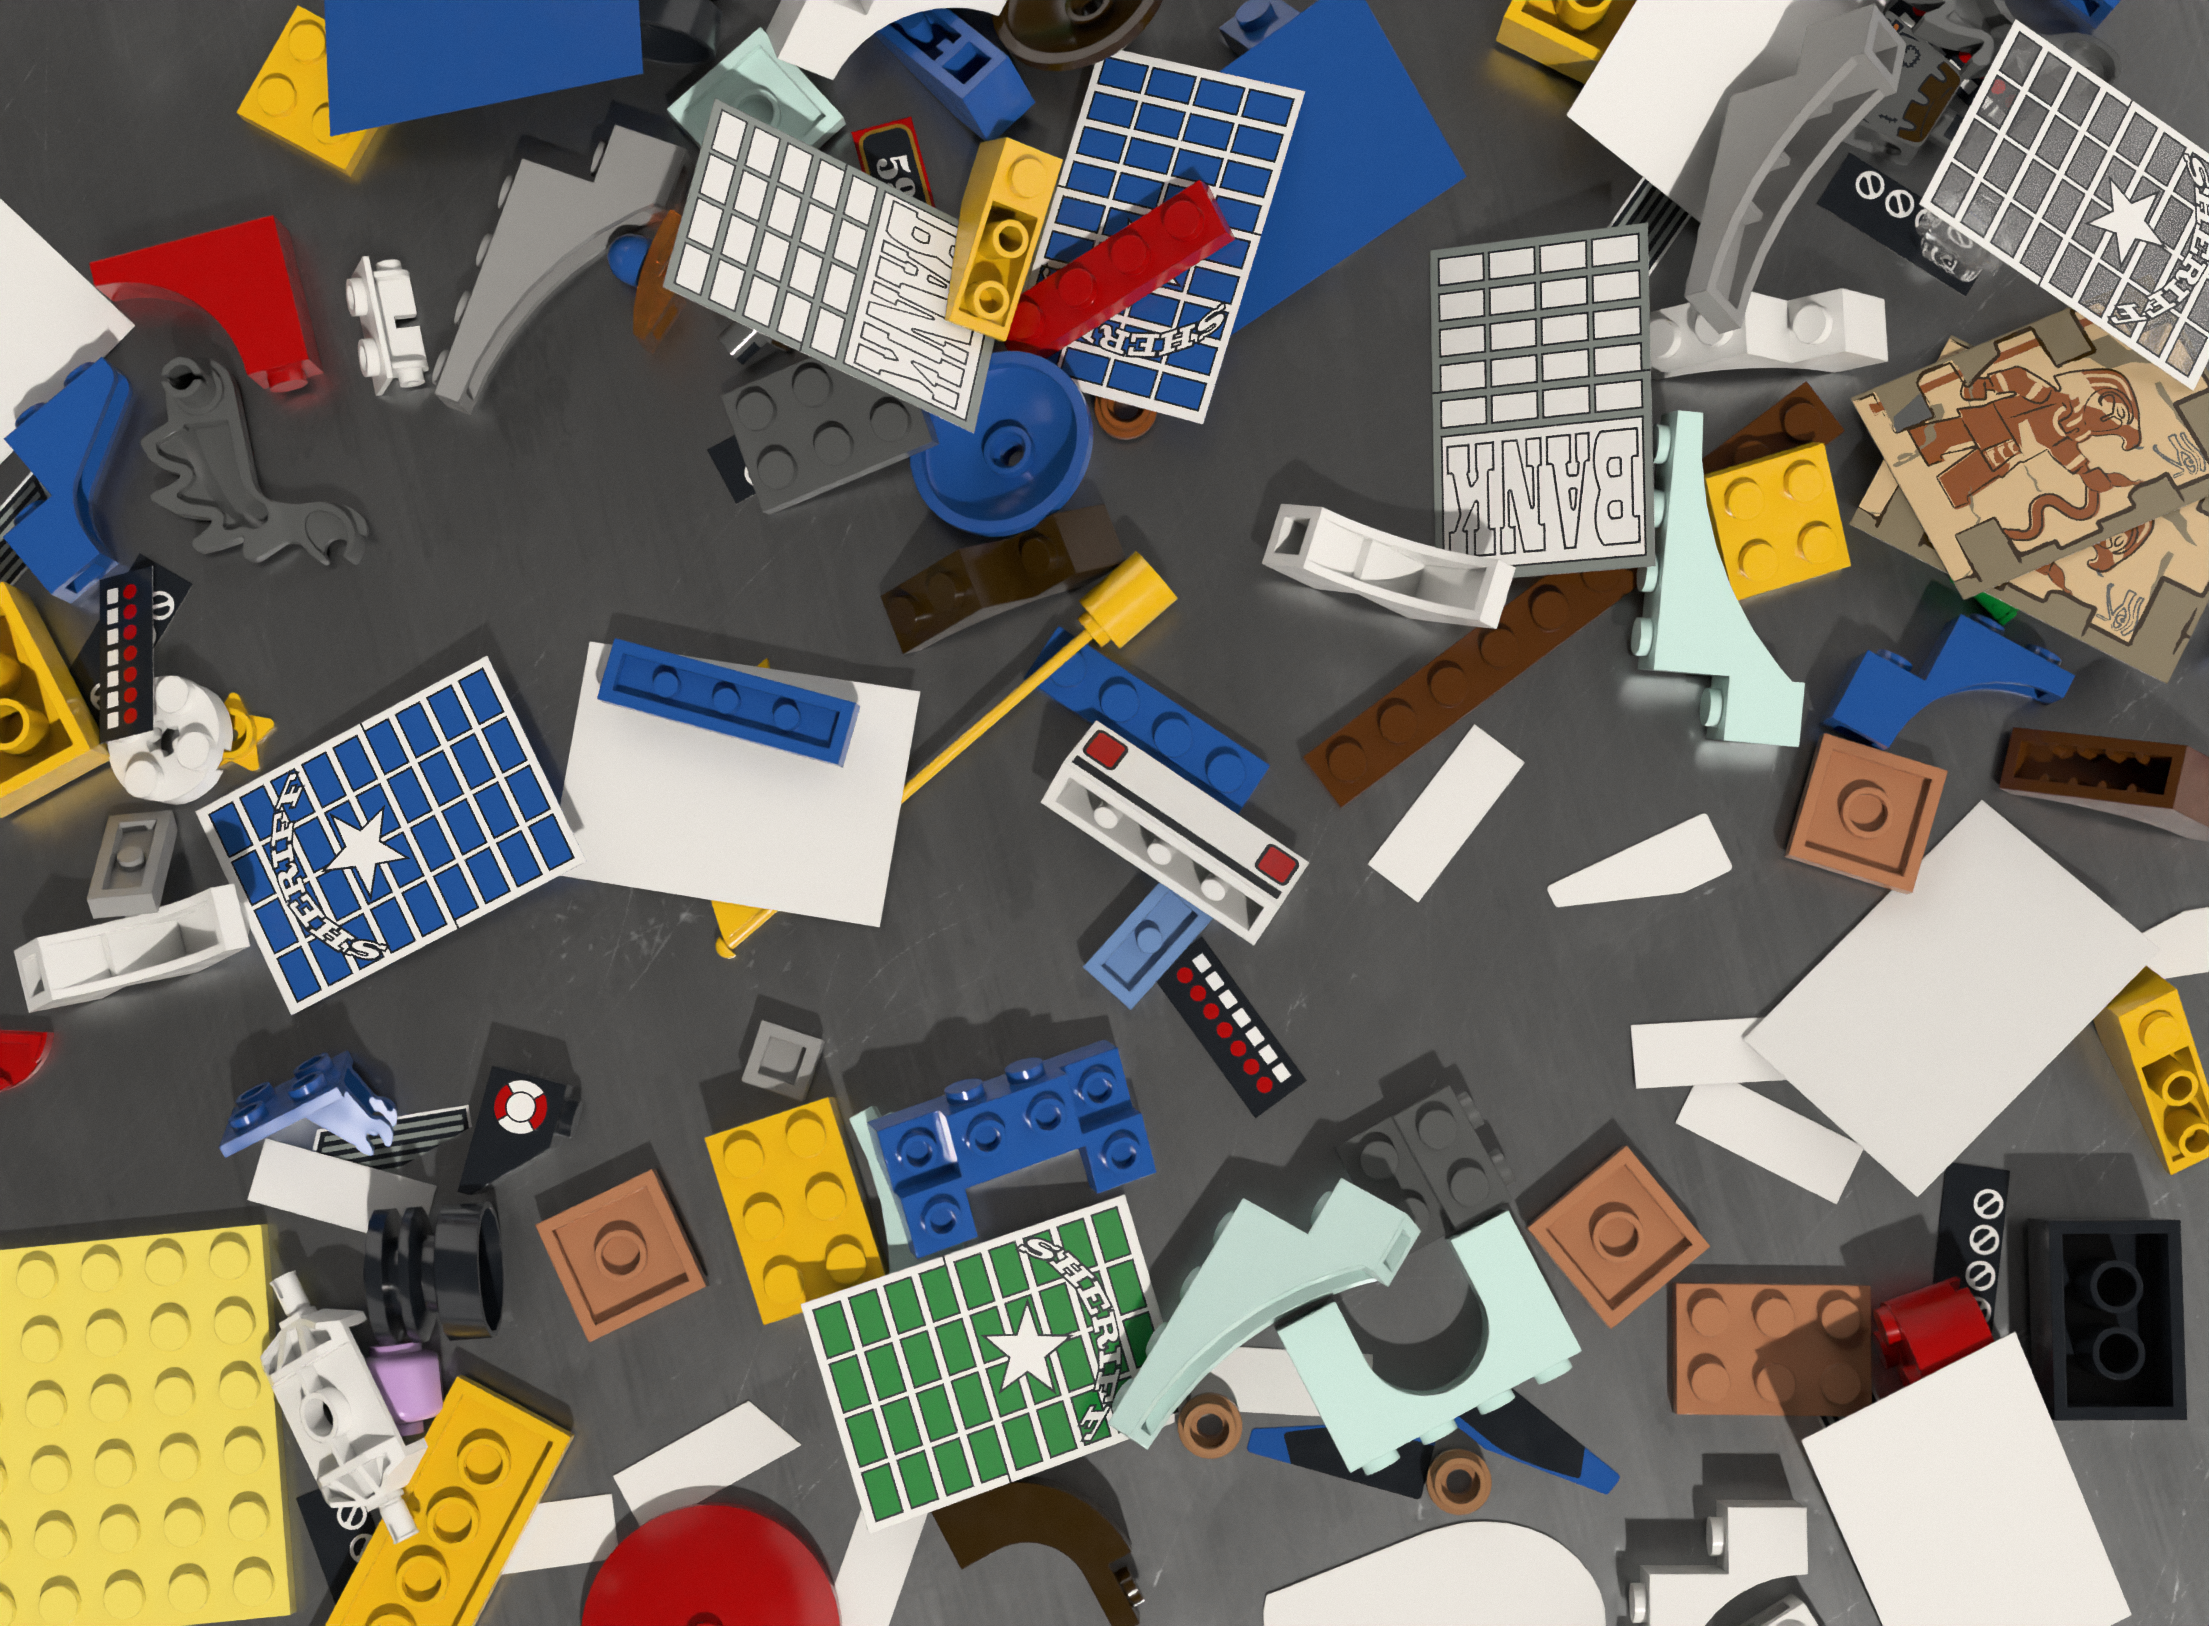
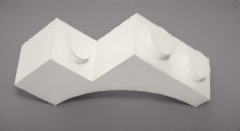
(826, 32)
(1812, 332)
(1387, 569)
(133, 950)
(1751, 1545)

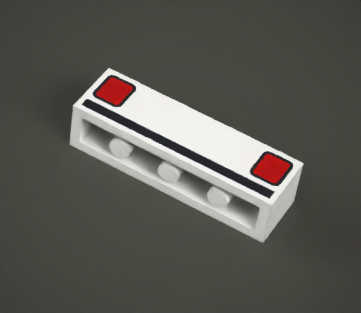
(1174, 832)

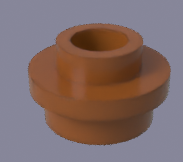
(1119, 427)

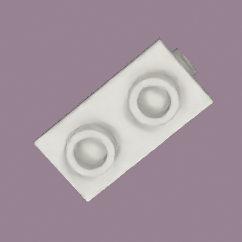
(379, 301)

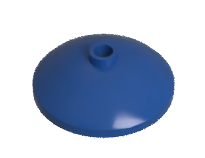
(1023, 407)

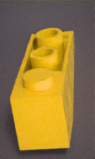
(998, 234)
(2158, 1068)

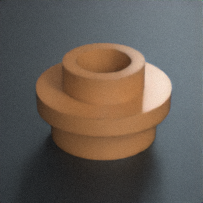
(1210, 1445)
(1469, 1499)

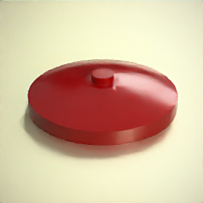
(713, 1570)

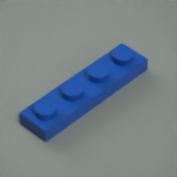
(1106, 692)
(728, 702)

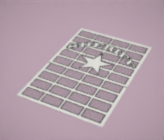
(2085, 200)

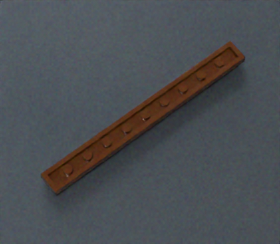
(1526, 630)

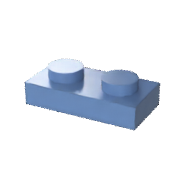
(1146, 944)

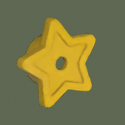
(250, 732)

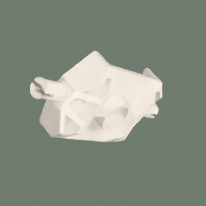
(362, 1453)

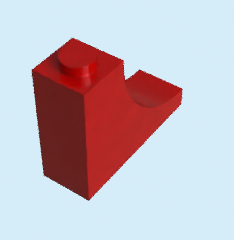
(242, 280)

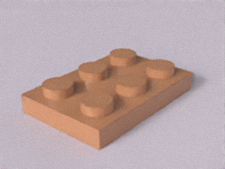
(1771, 1349)

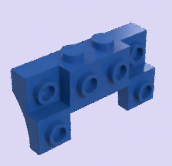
(1004, 1126)

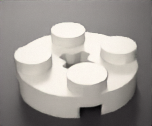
(192, 767)

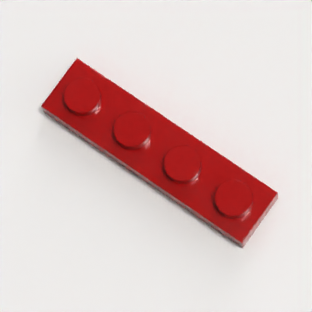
(1119, 272)

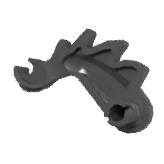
(1982, 26)
(218, 480)

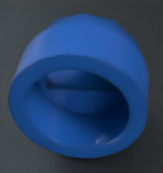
(627, 257)

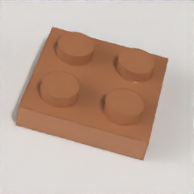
(1866, 813)
(1617, 1236)
(622, 1255)

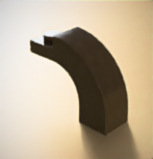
(1052, 1516)

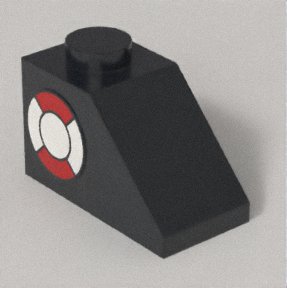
(517, 1126)

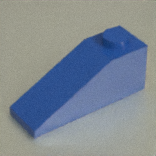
(960, 69)

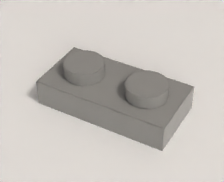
(132, 864)

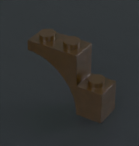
(996, 576)

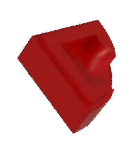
(22, 1055)

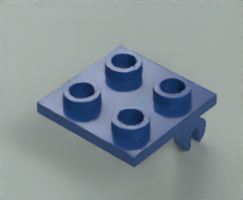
(322, 1092)

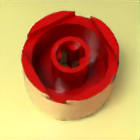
(1929, 1329)

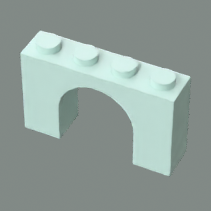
(1519, 1340)

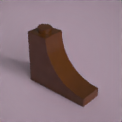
(2118, 776)

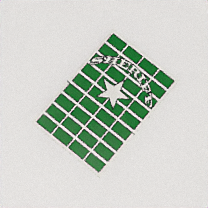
(985, 1360)

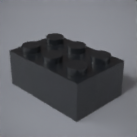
(2108, 1318)

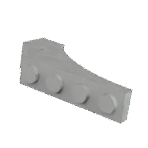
(1777, 144)
(544, 235)

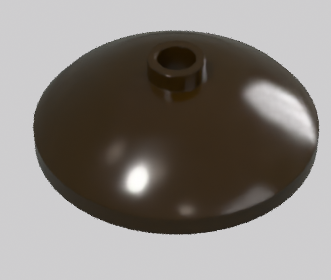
(1070, 32)

